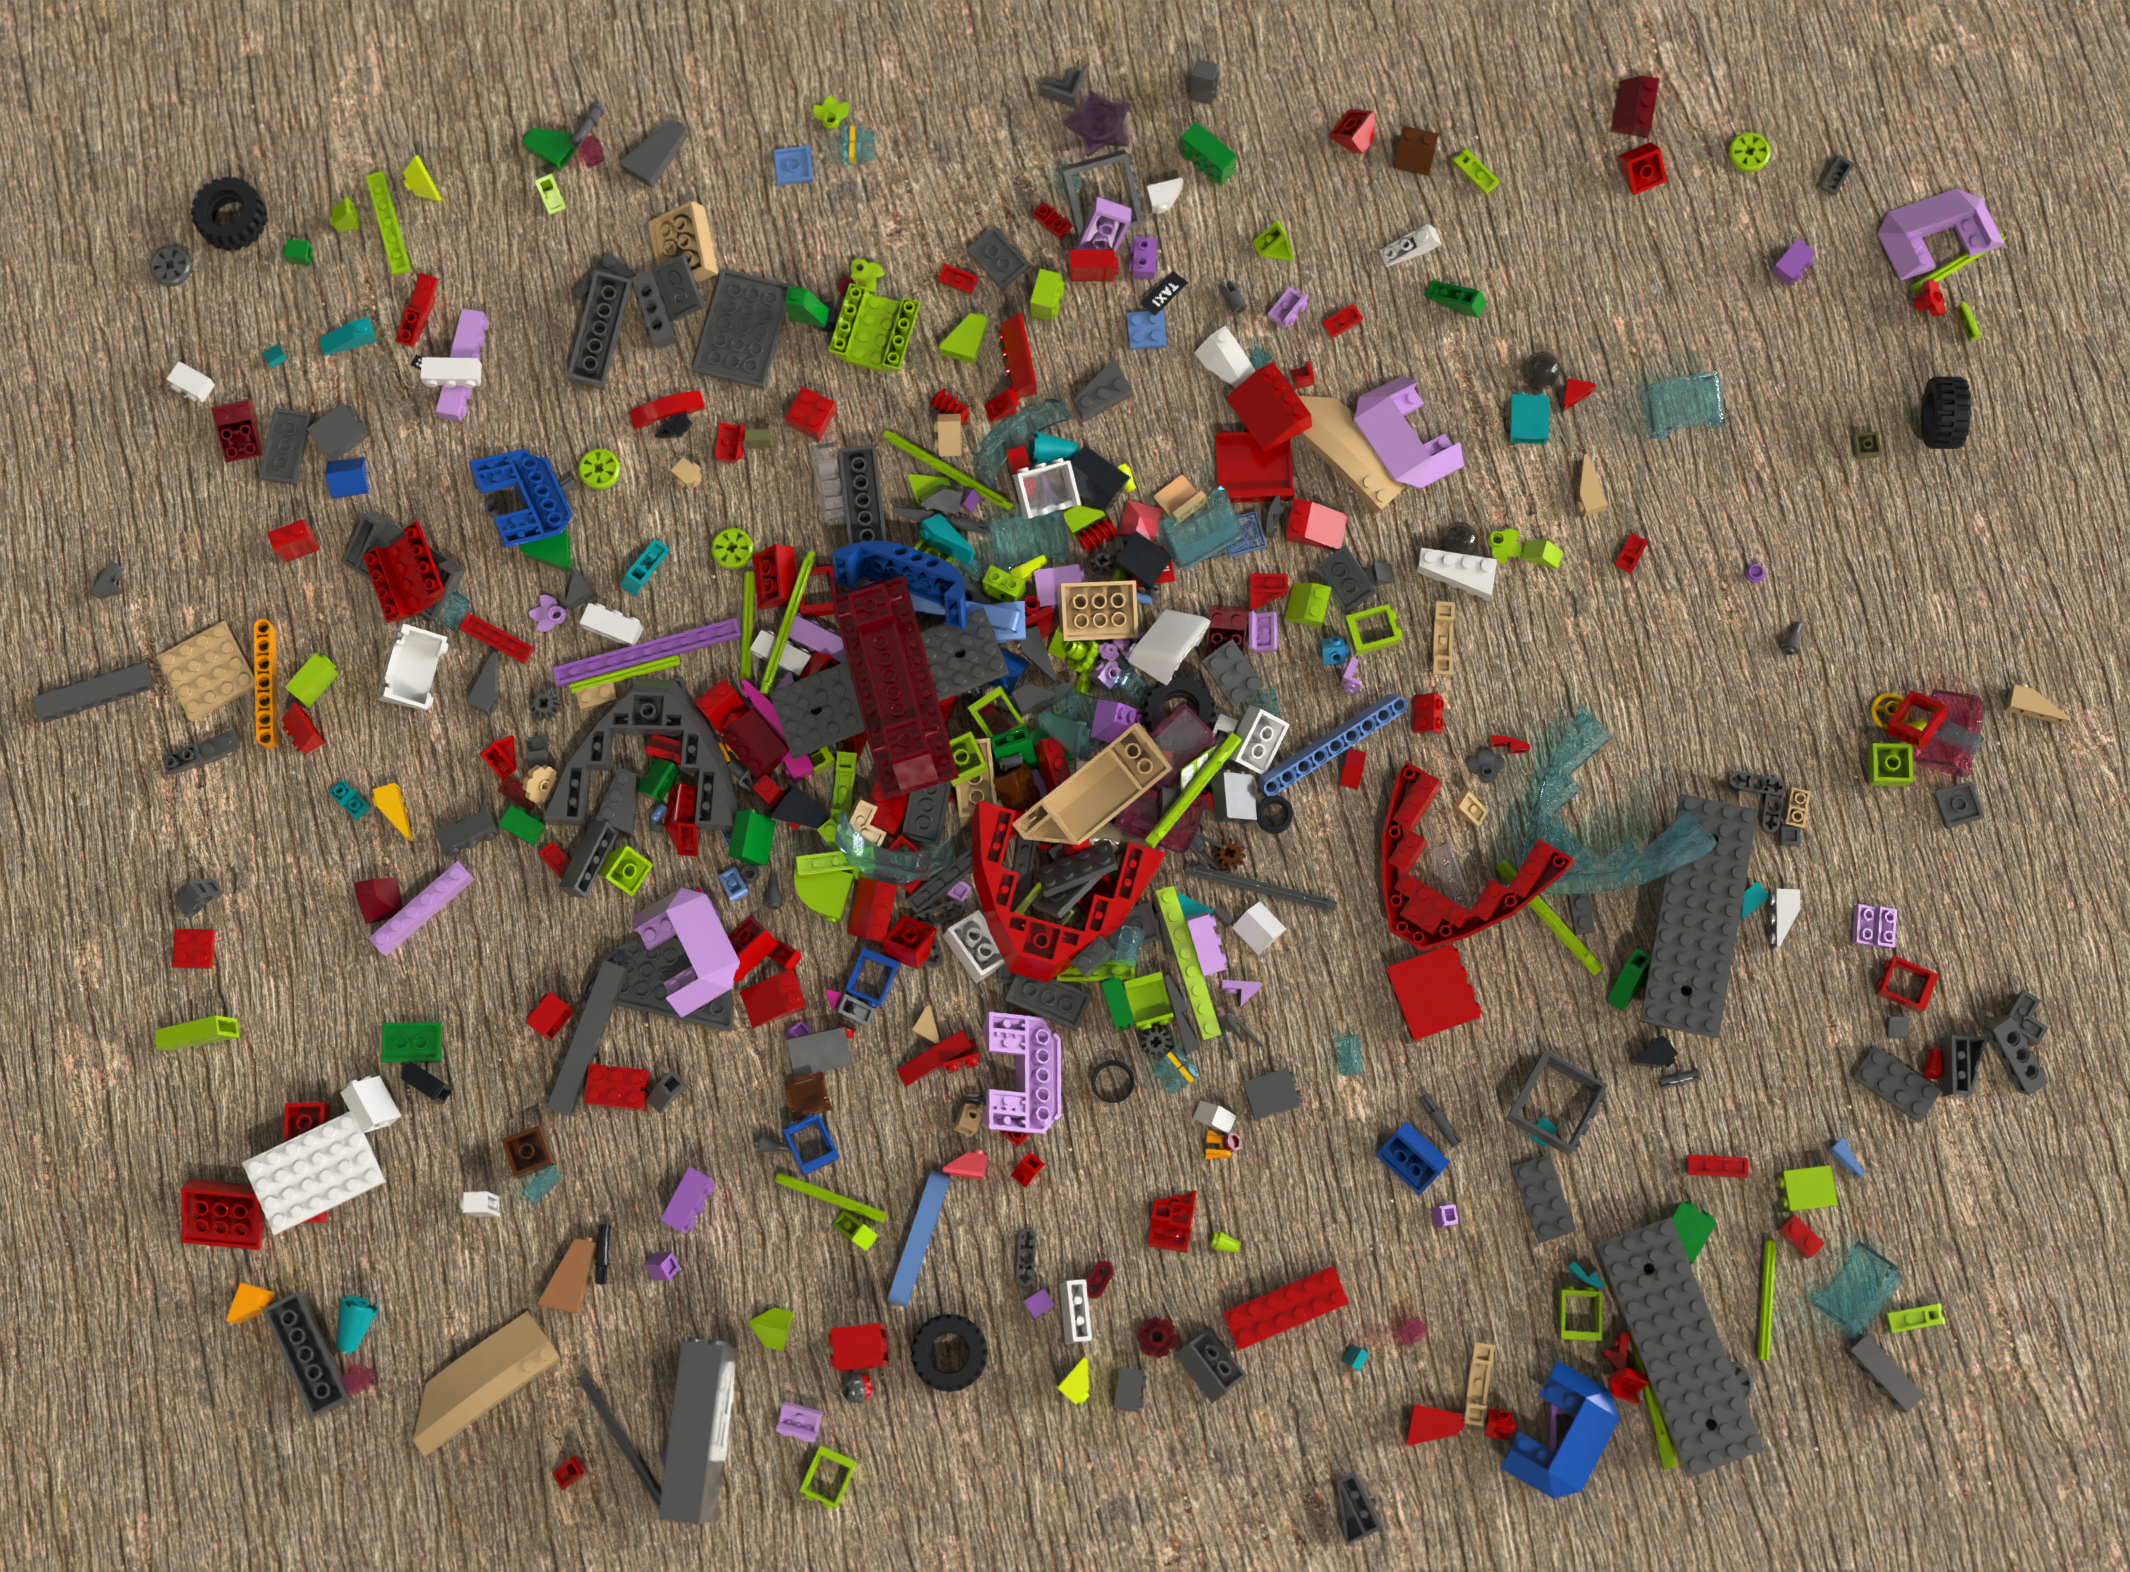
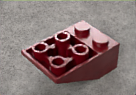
(237, 430)
(1226, 624)

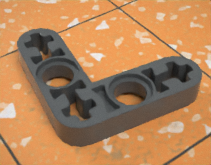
(1770, 795)
(954, 916)

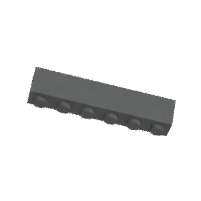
(93, 692)

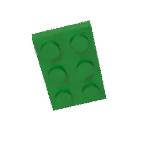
(411, 1042)

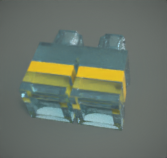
(853, 145)
(1180, 1078)

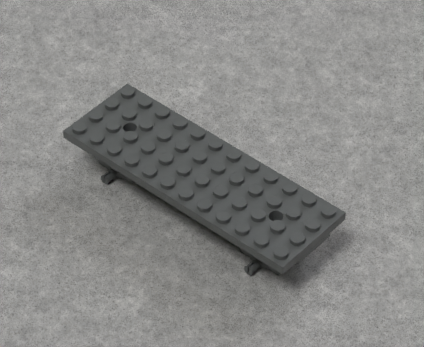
(825, 705)
(1700, 924)
(1679, 1347)

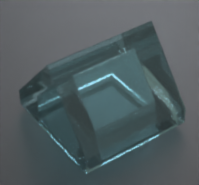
(1260, 358)

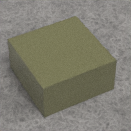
(757, 438)
(1866, 445)

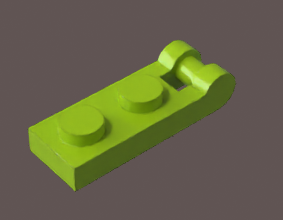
(1475, 171)
(1914, 1318)

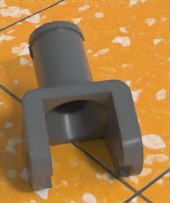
(741, 774)

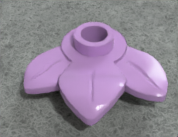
(545, 613)

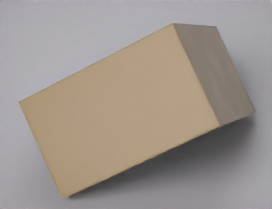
(860, 820)

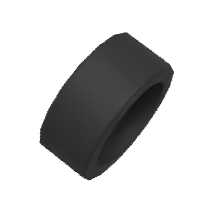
(1274, 800)

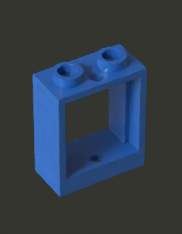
(878, 959)
(820, 1162)

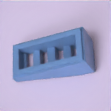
(1844, 1155)

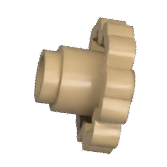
(540, 783)

